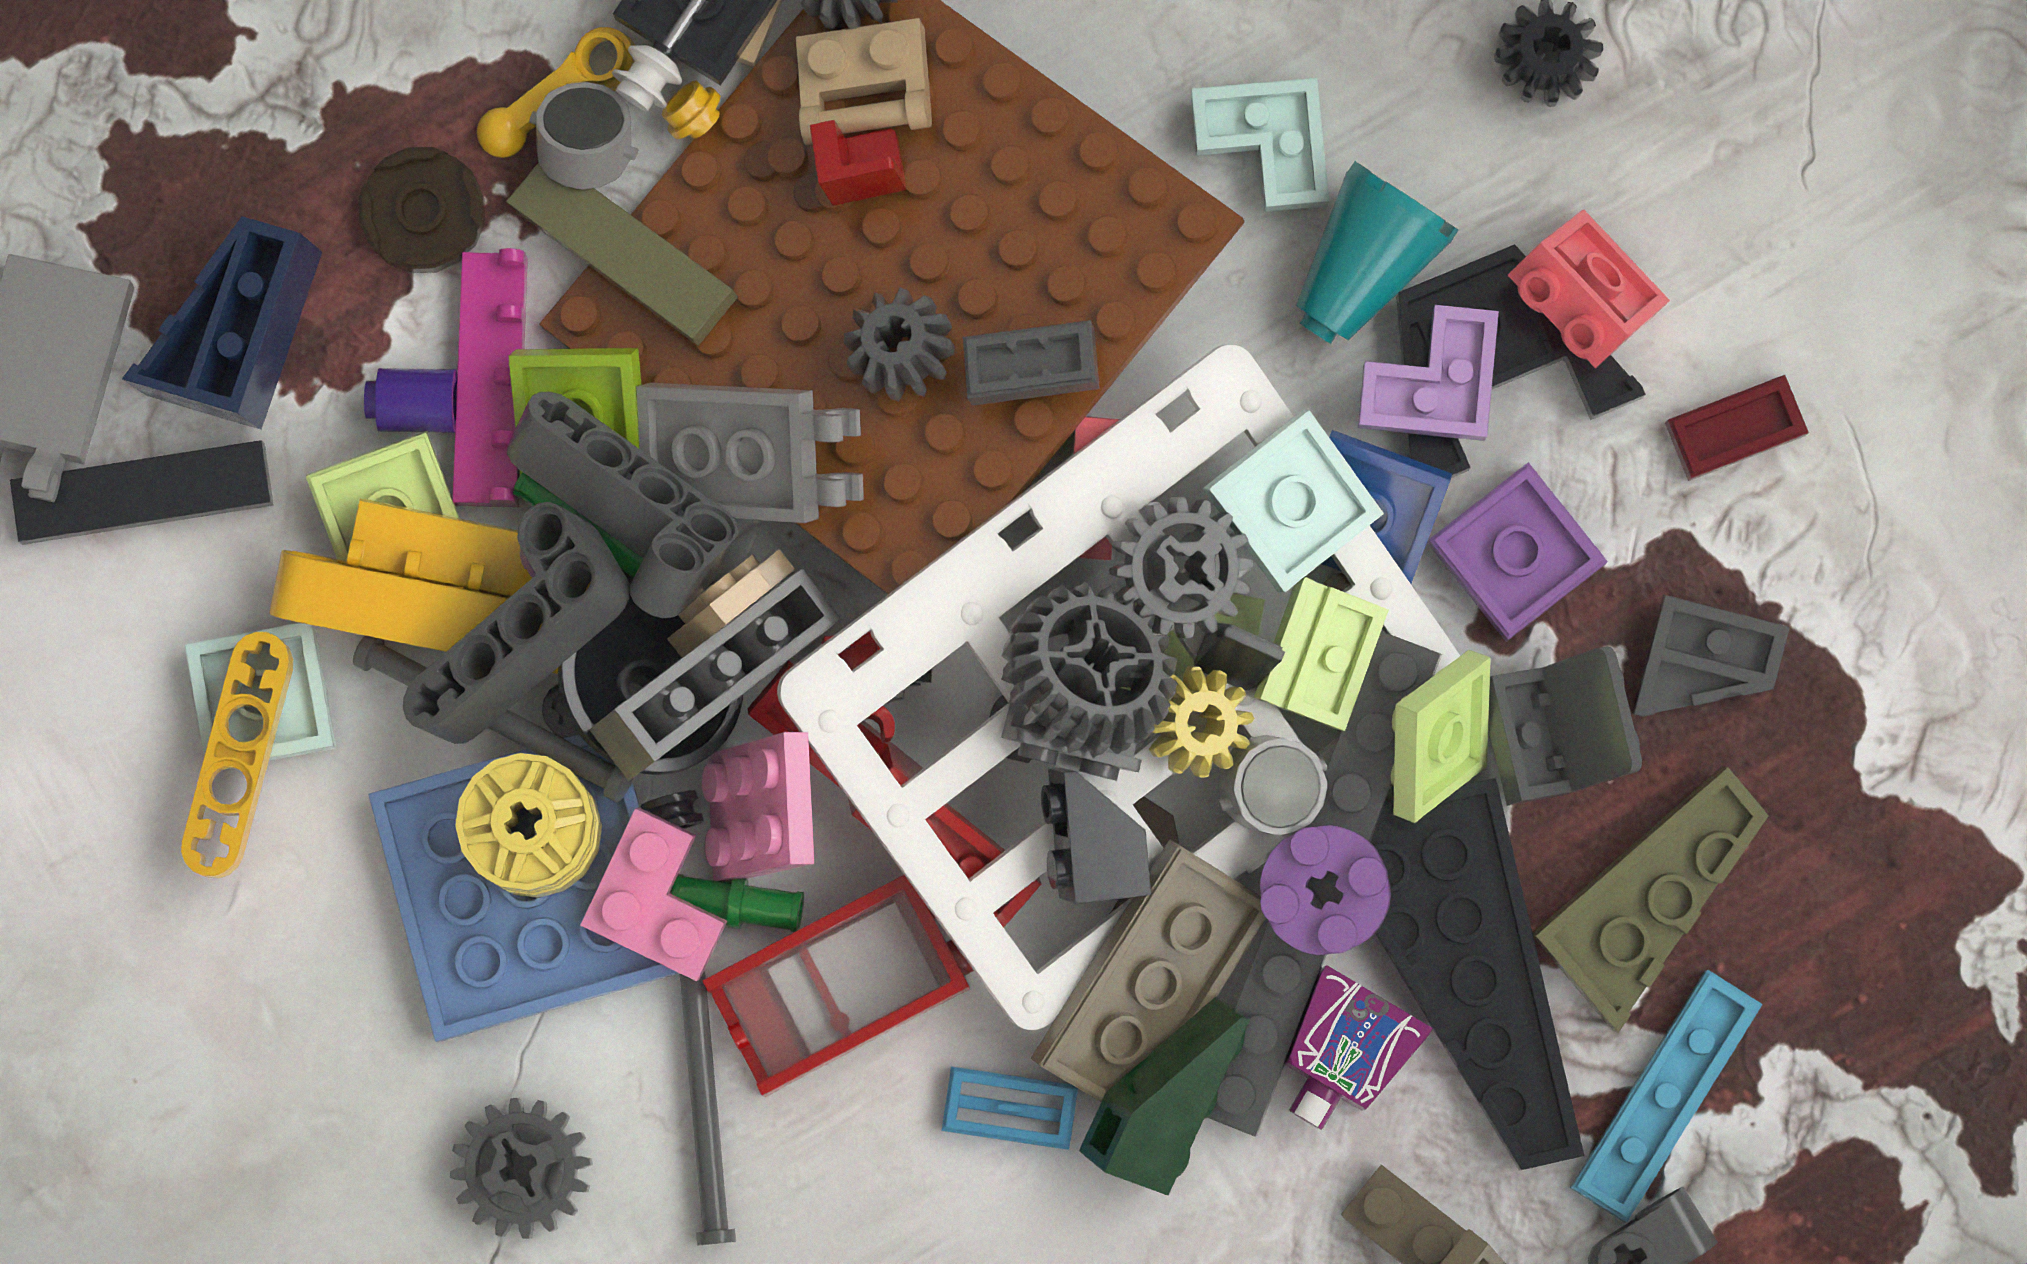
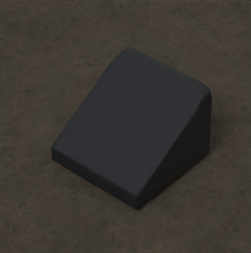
(1239, 655)

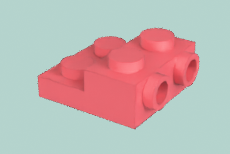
(1587, 288)

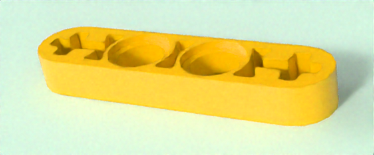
(226, 752)

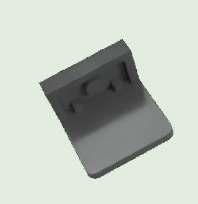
(1562, 727)

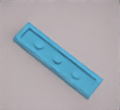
(1666, 1096)

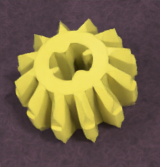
(1212, 744)

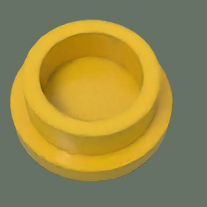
(691, 110)

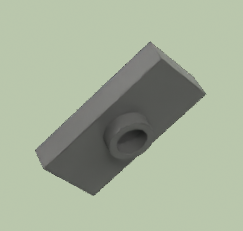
(1031, 362)

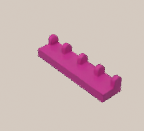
(488, 333)

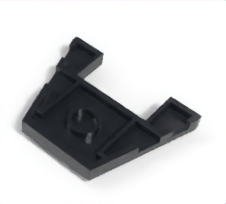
(1523, 345)

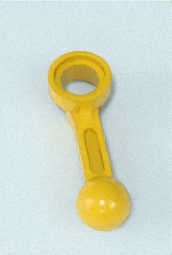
(505, 130)

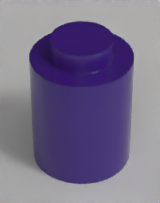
(412, 400)

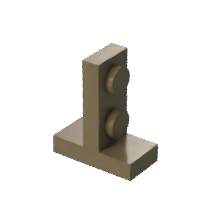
(1412, 1226)

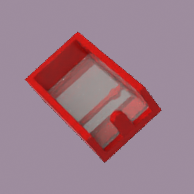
(837, 984)

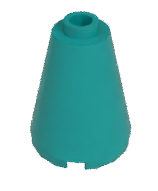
(1367, 254)

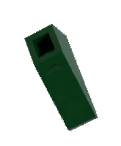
(1159, 1106)

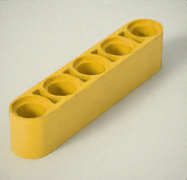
(377, 602)

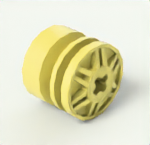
(565, 835)

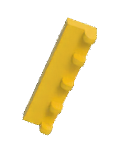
(437, 548)

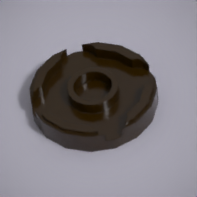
(421, 210)

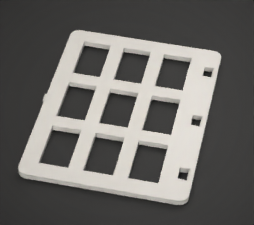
(961, 602)

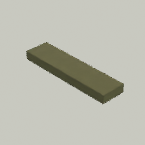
(625, 253)

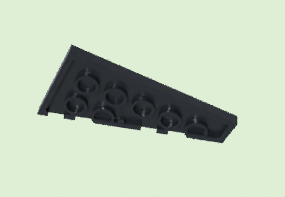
(1474, 968)

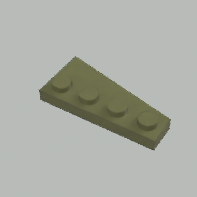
(1640, 905)

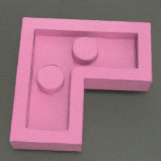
(636, 902)

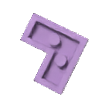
(1446, 396)

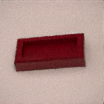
(1736, 427)

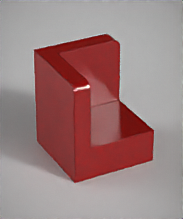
(856, 165)

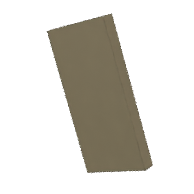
(1152, 971)

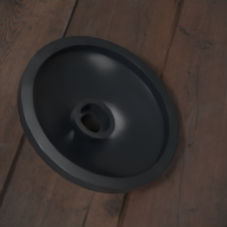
(635, 651)

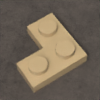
(728, 599)

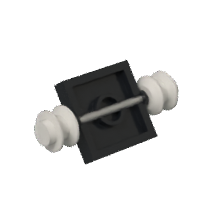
(696, 32)

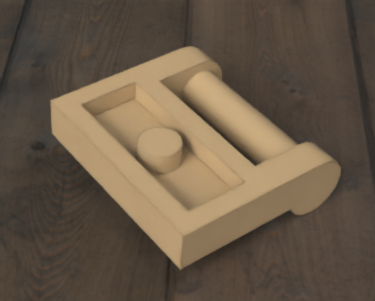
(863, 64)

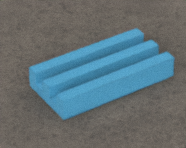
(1064, 1116)

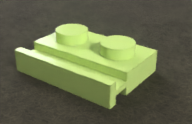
(1326, 654)

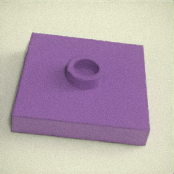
(1517, 552)

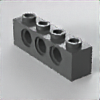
(714, 674)

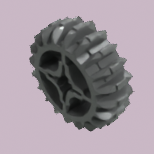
(1074, 686)

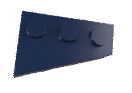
(234, 327)

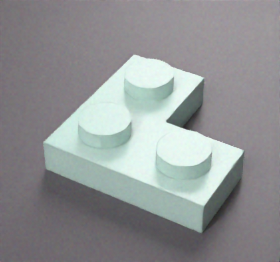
(1278, 121)

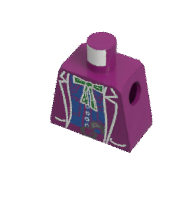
(1348, 1046)

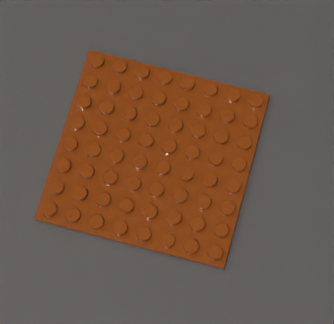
(1008, 221)

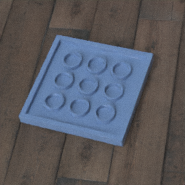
(475, 945)

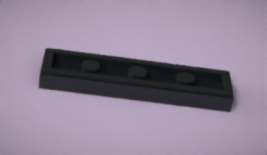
(146, 492)

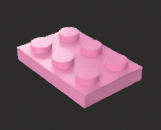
(759, 807)

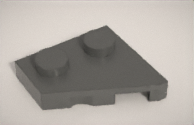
(1707, 656)

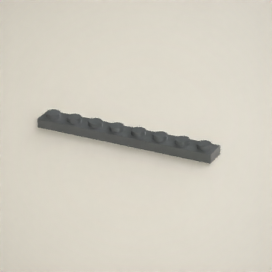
(1354, 799)

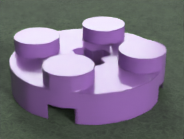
(1360, 877)

